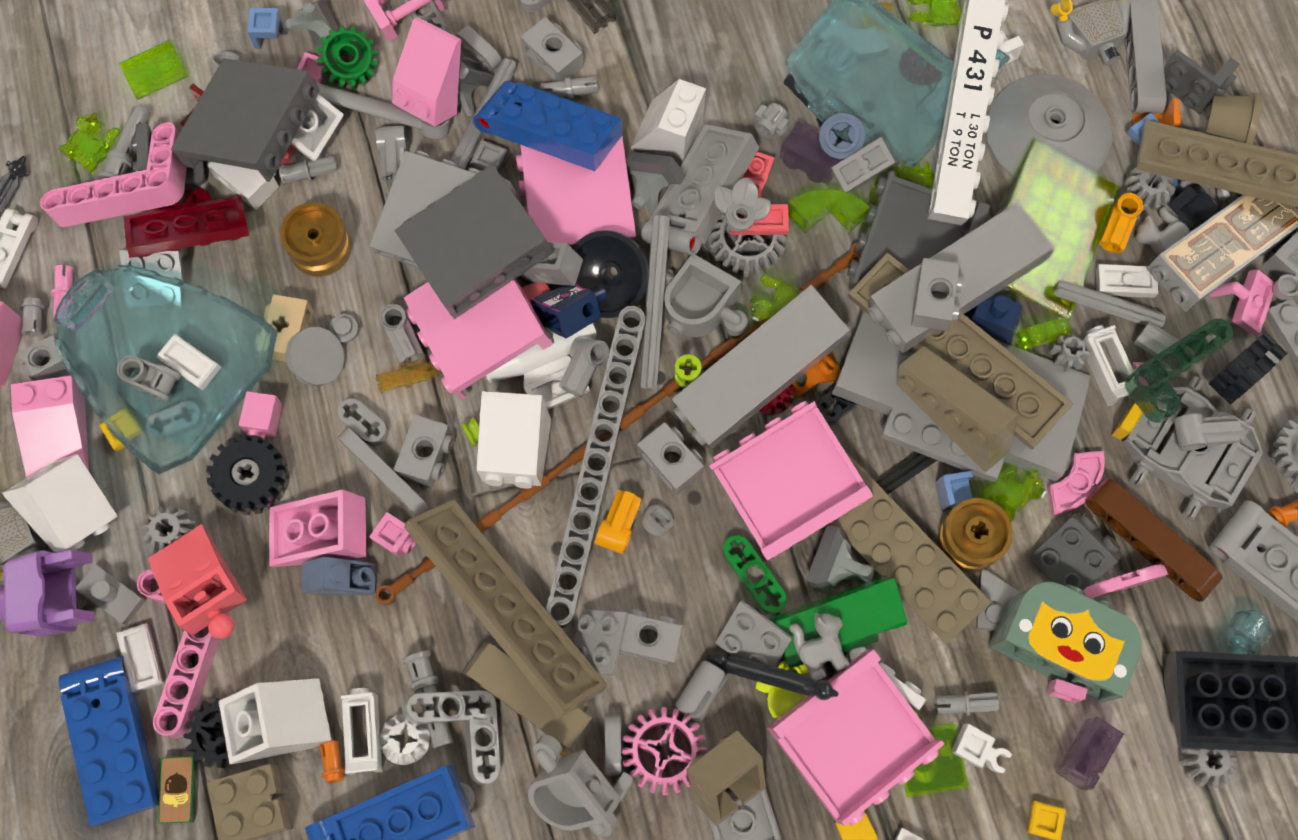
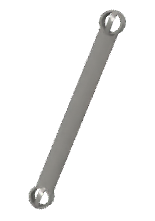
(361, 104)

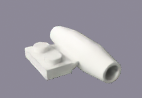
(544, 368)

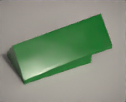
(863, 612)

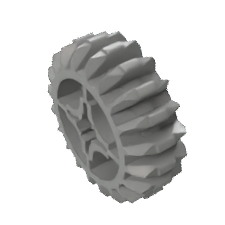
(763, 254)

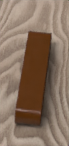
(1153, 539)

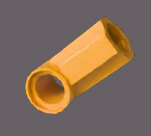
(1120, 223)
(616, 529)

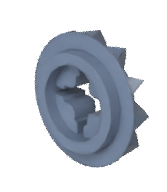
(841, 122)

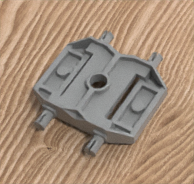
(1190, 469)

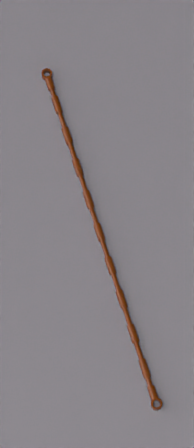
(627, 419)

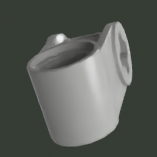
(152, 379)

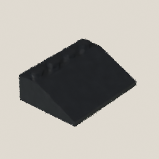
(1233, 701)

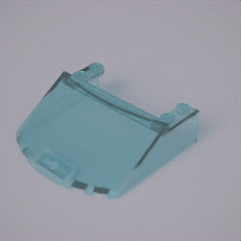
(879, 71)

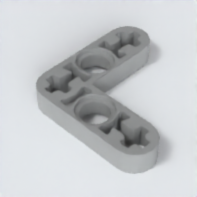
(473, 722)

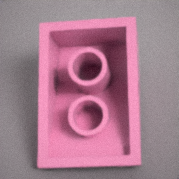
(428, 73)
(49, 421)
(318, 528)

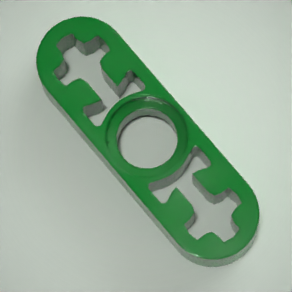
(773, 589)

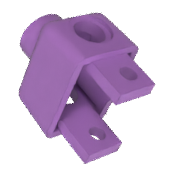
(42, 593)

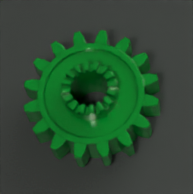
(347, 42)

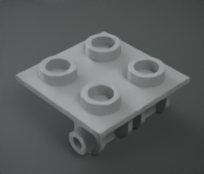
(753, 636)
(600, 638)

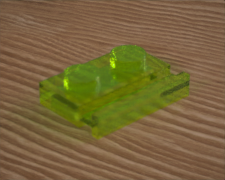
(153, 69)

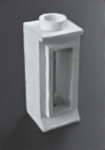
(1100, 366)
(373, 761)

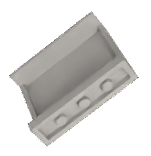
(413, 189)

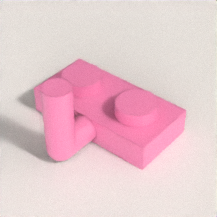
(1253, 300)

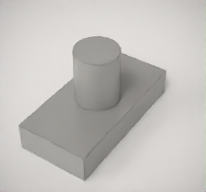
(110, 594)

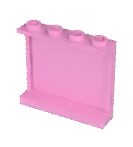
(573, 200)
(480, 337)
(790, 479)
(855, 742)

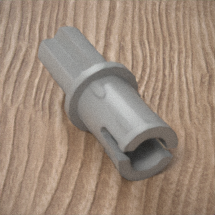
(307, 169)
(967, 703)

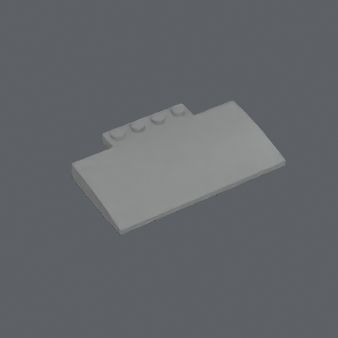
(871, 381)

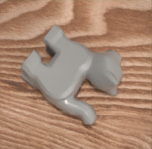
(1161, 240)
(821, 649)

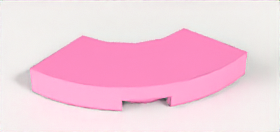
(1080, 482)
(1126, 581)

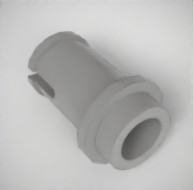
(31, 316)

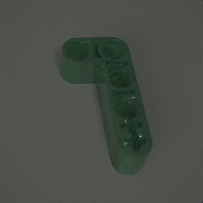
(1179, 361)

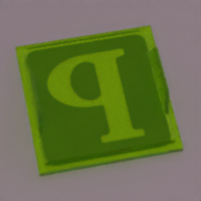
(944, 772)

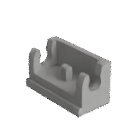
(865, 165)

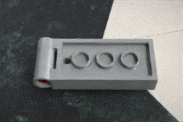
(715, 159)
(1262, 555)

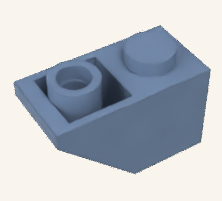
(338, 577)

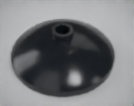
(607, 250)

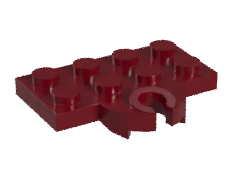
(185, 224)

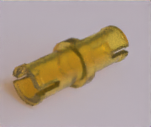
(406, 376)

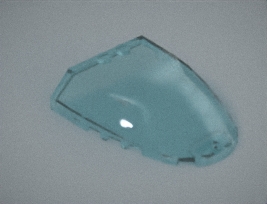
(136, 315)

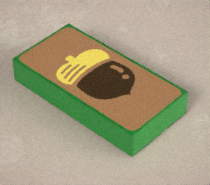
(177, 790)

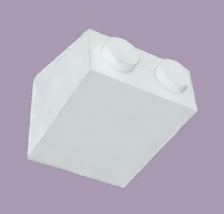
(672, 121)
(512, 439)
(62, 504)
(274, 719)

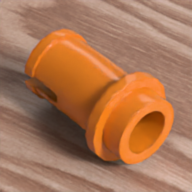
(1285, 514)
(332, 762)

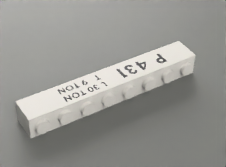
(966, 111)

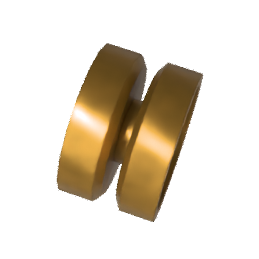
(315, 239)
(984, 520)

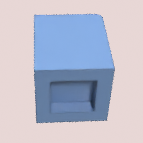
(264, 24)
(954, 489)

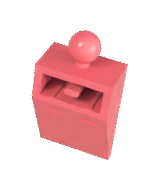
(197, 584)

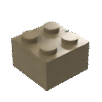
(728, 765)
(245, 804)

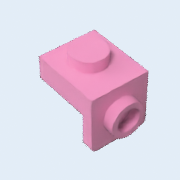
(393, 536)

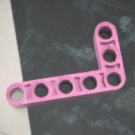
(123, 194)
(180, 672)

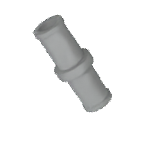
(571, 87)

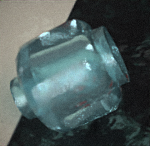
(1247, 631)

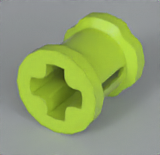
(681, 364)

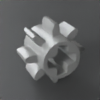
(771, 120)
(1069, 352)

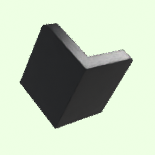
(1194, 206)

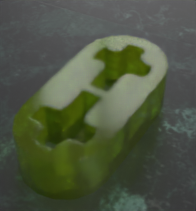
(1043, 333)

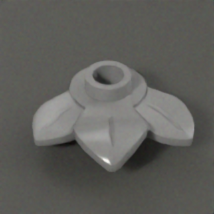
(742, 201)

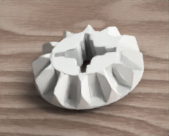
(412, 751)

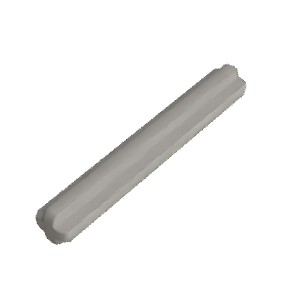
(1108, 303)

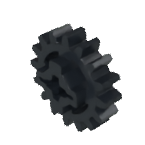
(214, 744)

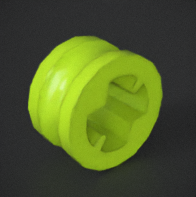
(471, 431)

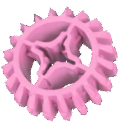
(638, 742)

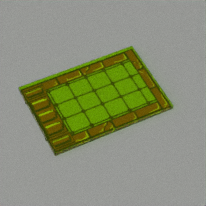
(1071, 211)

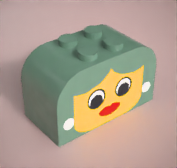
(1070, 639)

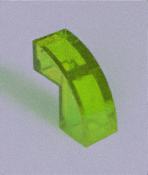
(815, 205)

